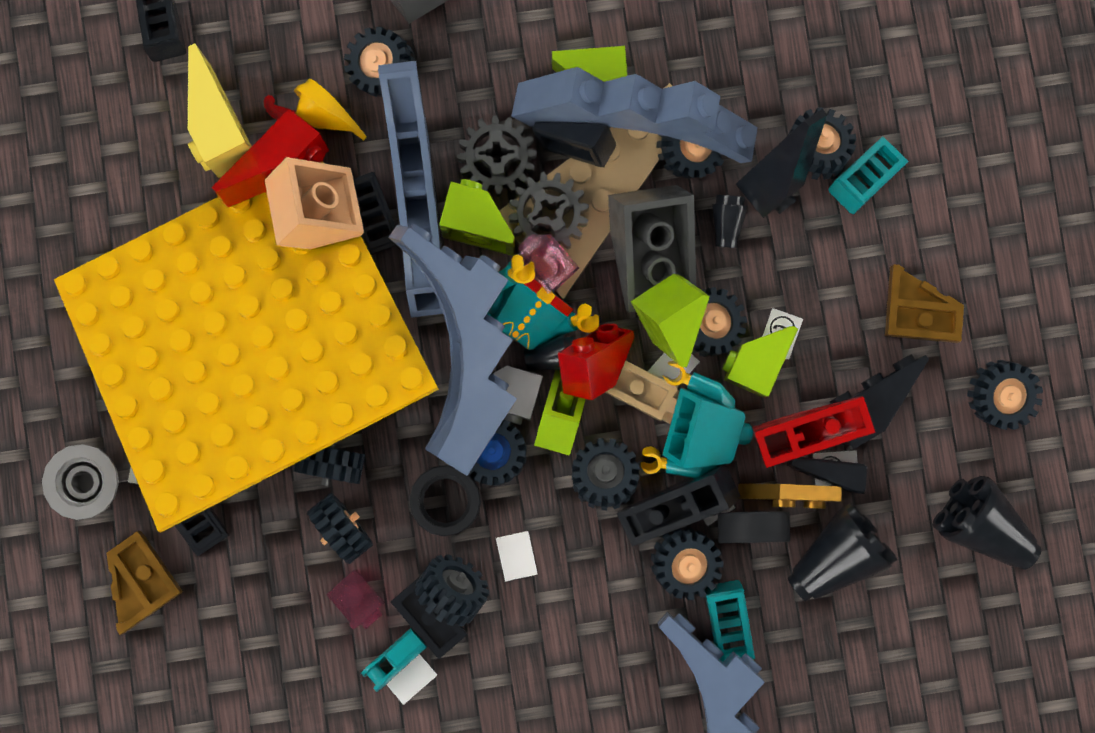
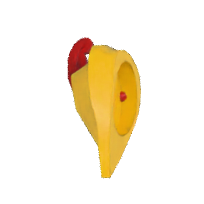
(317, 109)

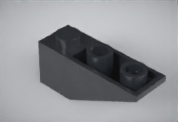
(885, 395)

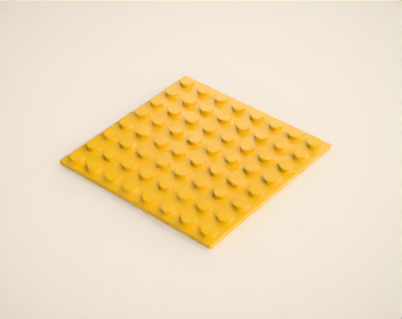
(236, 351)

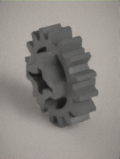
(511, 155)
(540, 199)

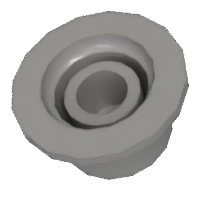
(80, 482)

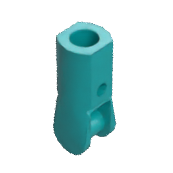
(398, 655)

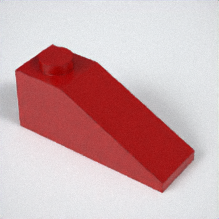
(285, 138)
(812, 430)

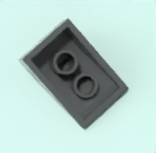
(652, 238)

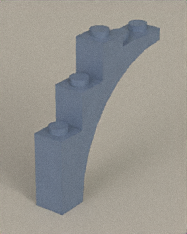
(633, 103)
(412, 172)
(475, 396)
(723, 684)

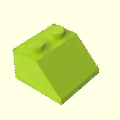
(474, 219)

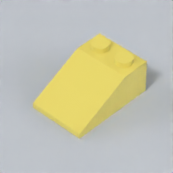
(211, 119)

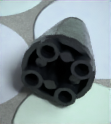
(987, 523)
(841, 556)

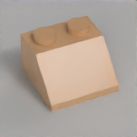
(312, 204)

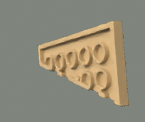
(624, 172)

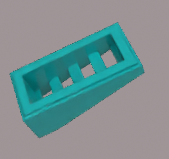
(851, 191)
(722, 592)

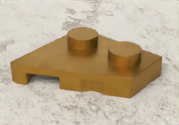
(920, 311)
(786, 494)
(139, 581)

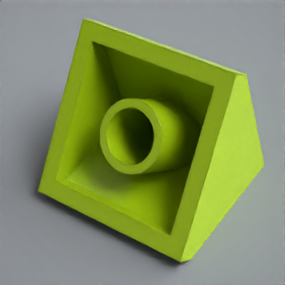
(672, 316)

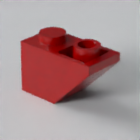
(595, 361)

